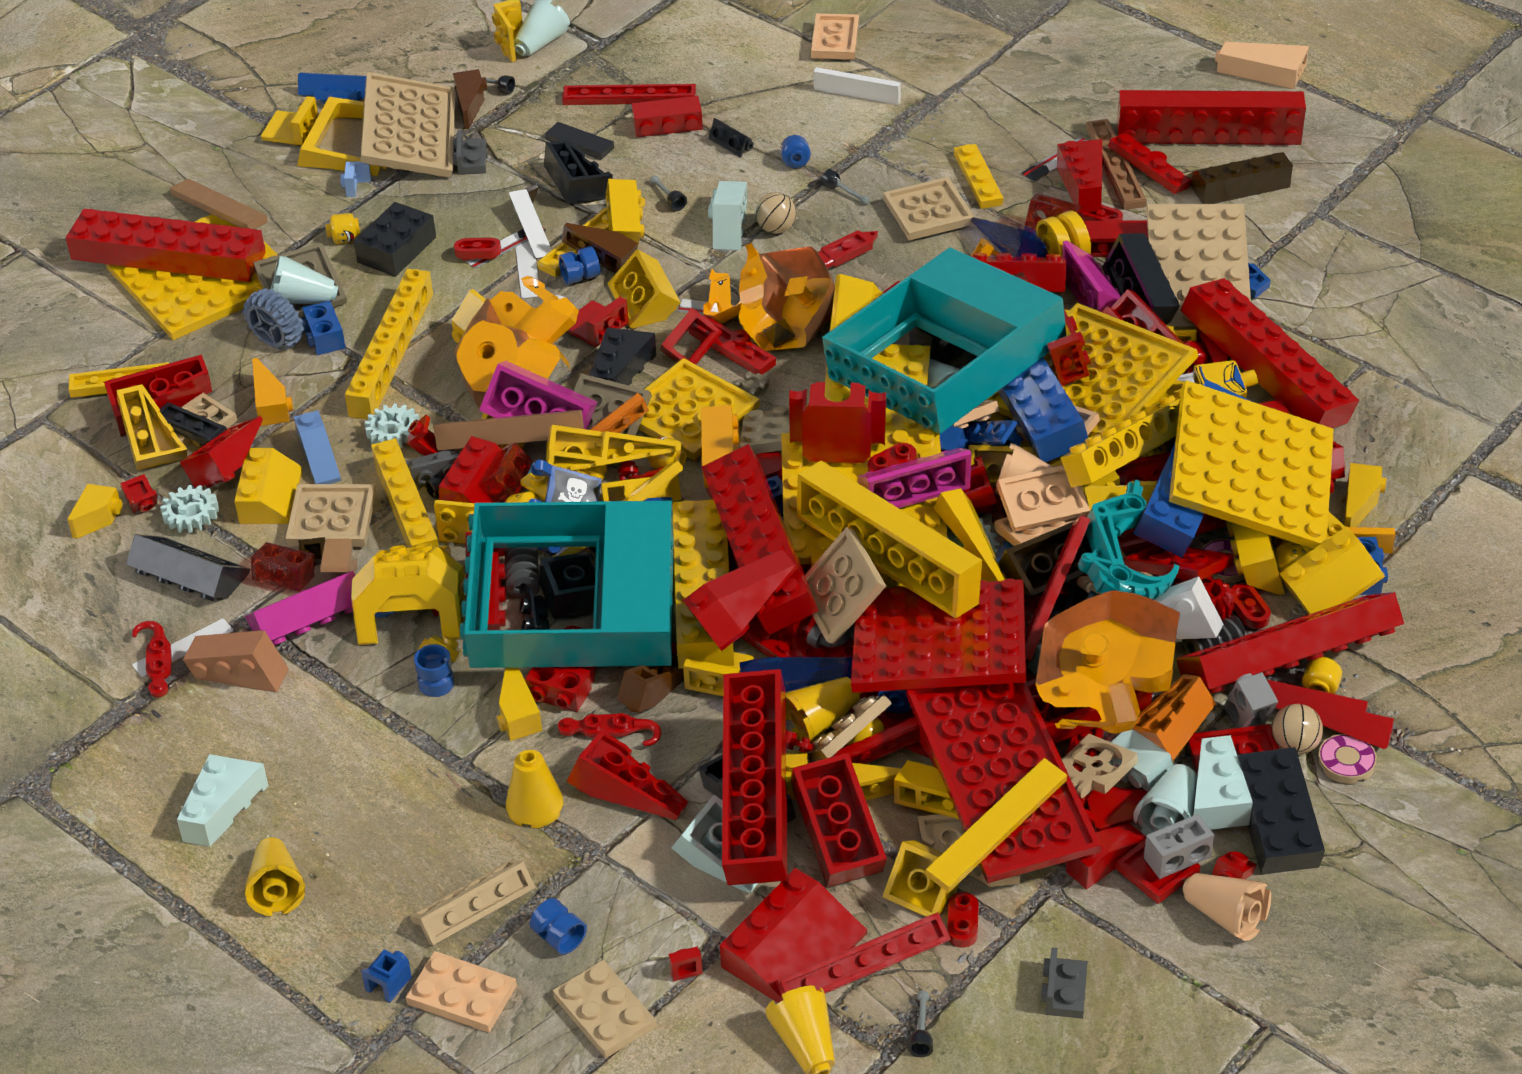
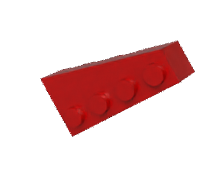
(1082, 172)
(171, 383)
(496, 615)

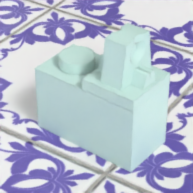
(1152, 760)

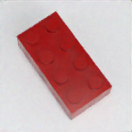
(838, 819)

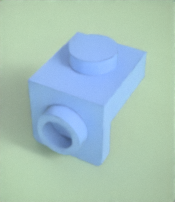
(354, 173)

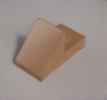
(338, 556)

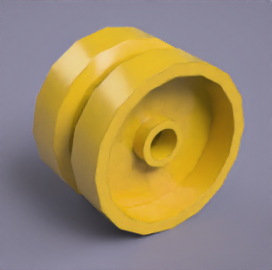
(1064, 227)

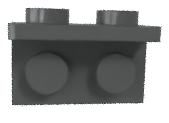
(469, 155)
(431, 466)
(1065, 986)

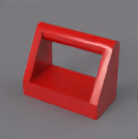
(682, 328)

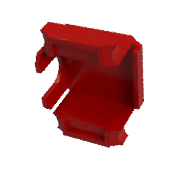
(837, 429)

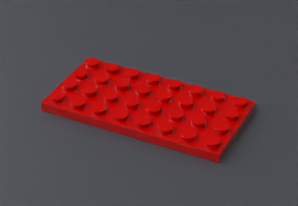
(982, 748)

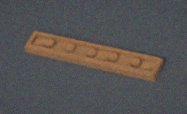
(1117, 167)
(218, 204)
(504, 429)

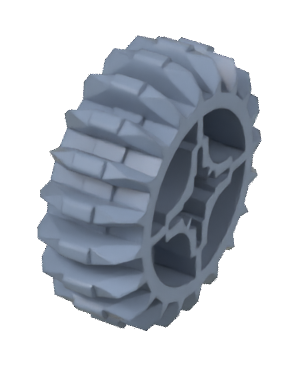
(273, 319)

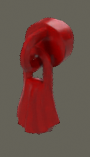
(630, 471)

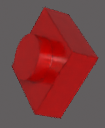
(685, 963)

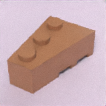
(237, 660)

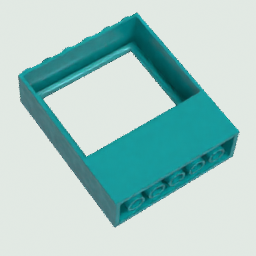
(963, 304)
(630, 583)

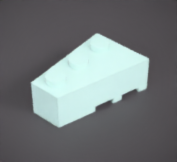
(728, 212)
(1221, 788)
(218, 796)

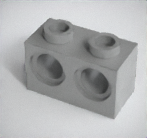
(1250, 701)
(1178, 846)

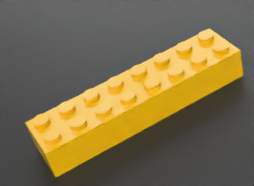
(893, 539)
(698, 558)

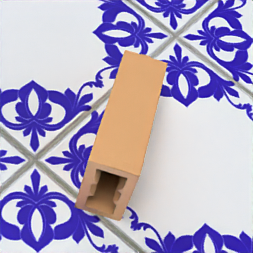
(1263, 62)

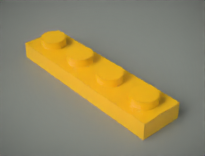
(978, 176)
(93, 382)

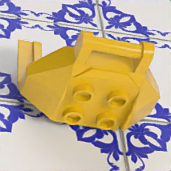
(407, 581)

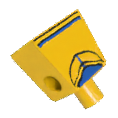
(1226, 375)

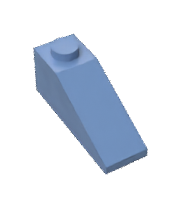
(316, 448)

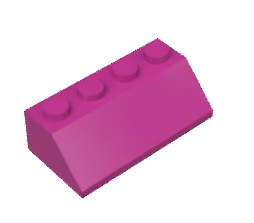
(1087, 279)
(521, 392)
(920, 478)
(304, 608)

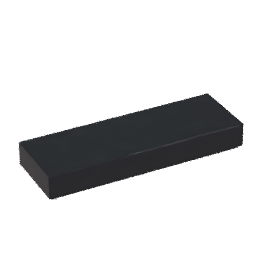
(585, 141)
(191, 424)

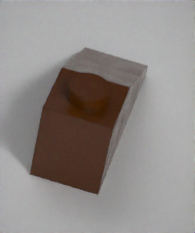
(470, 94)
(611, 247)
(648, 685)

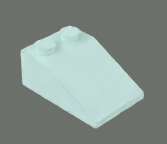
(702, 842)

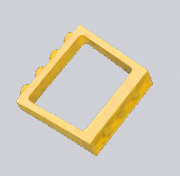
(312, 156)

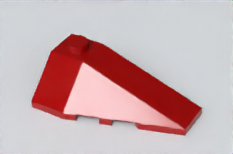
(732, 600)
(612, 774)

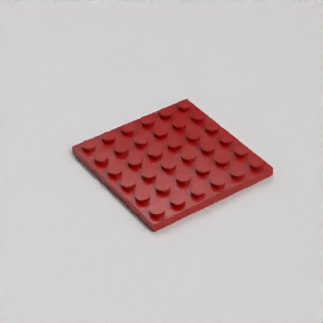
(916, 645)

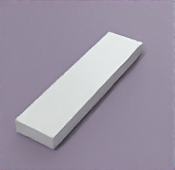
(857, 86)

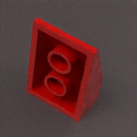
(222, 455)

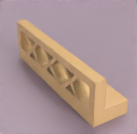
(473, 901)

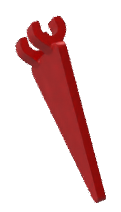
(1112, 808)

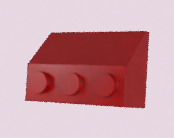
(467, 471)

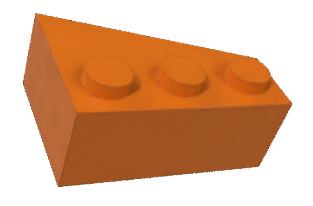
(1176, 714)

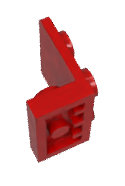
(595, 319)
(1067, 354)

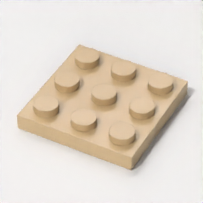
(928, 208)
(331, 512)
(843, 585)

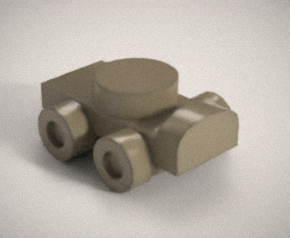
(753, 383)

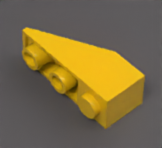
(621, 489)

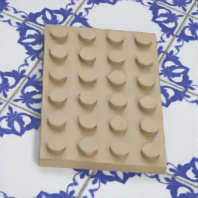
(408, 125)
(1199, 247)

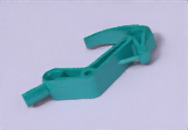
(1105, 562)

